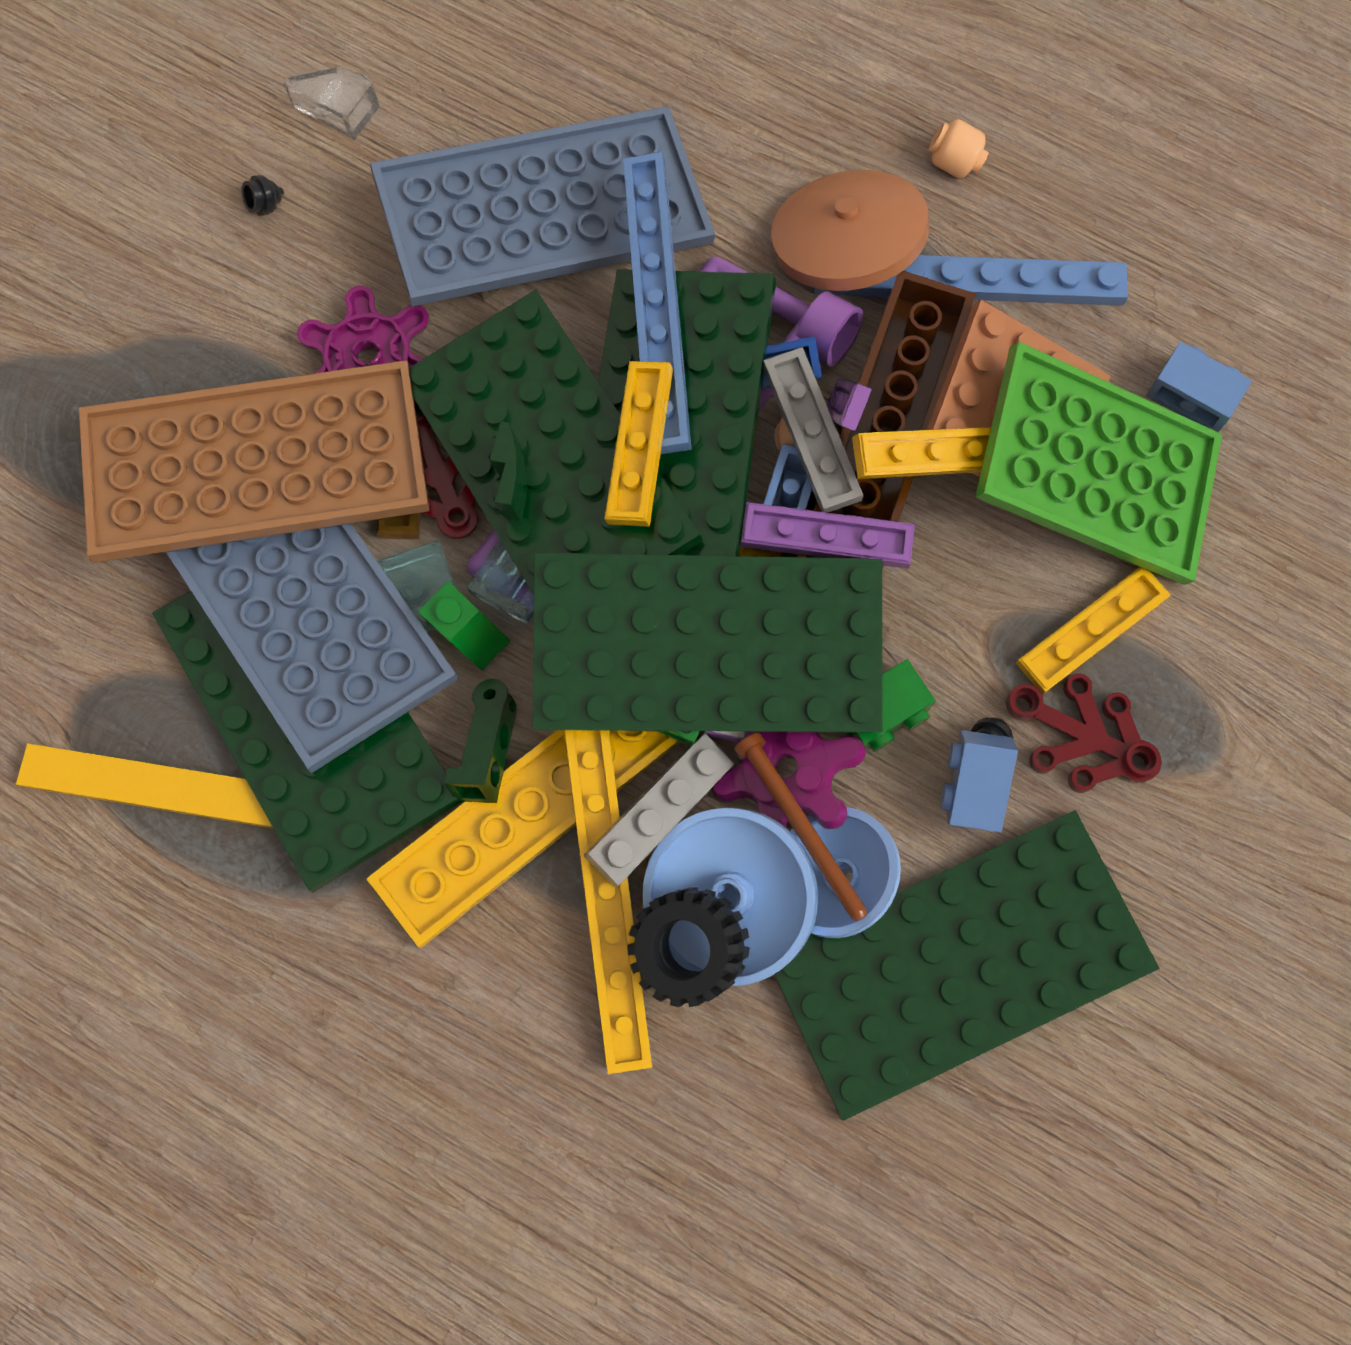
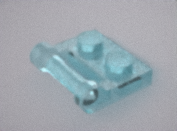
(498, 584)

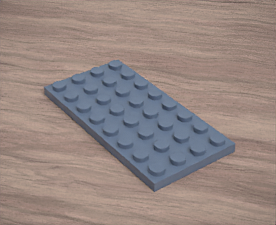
(529, 205)
(317, 634)

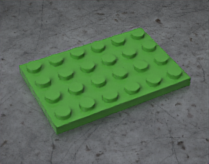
(1099, 464)

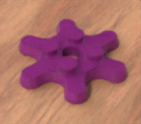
(364, 329)
(811, 782)

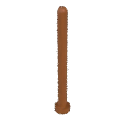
(752, 749)

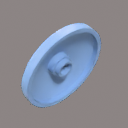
(755, 868)

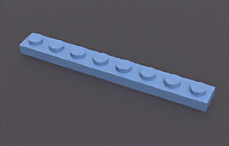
(1018, 279)
(656, 286)

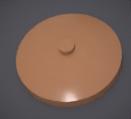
(850, 230)

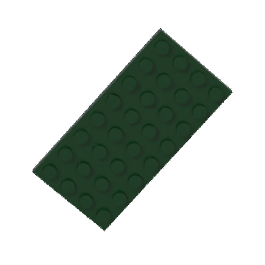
(724, 349)
(531, 375)
(707, 643)
(321, 817)
(964, 965)

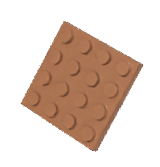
(979, 364)

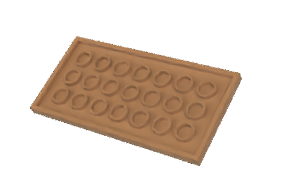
(250, 461)

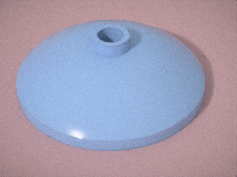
(871, 856)

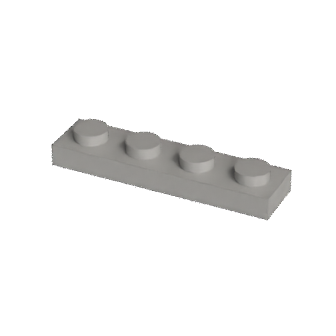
(812, 430)
(658, 810)

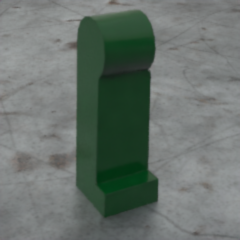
(486, 745)

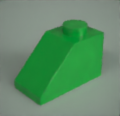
(464, 625)

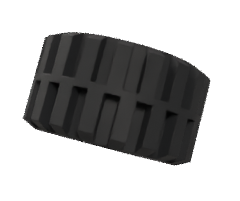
(660, 967)

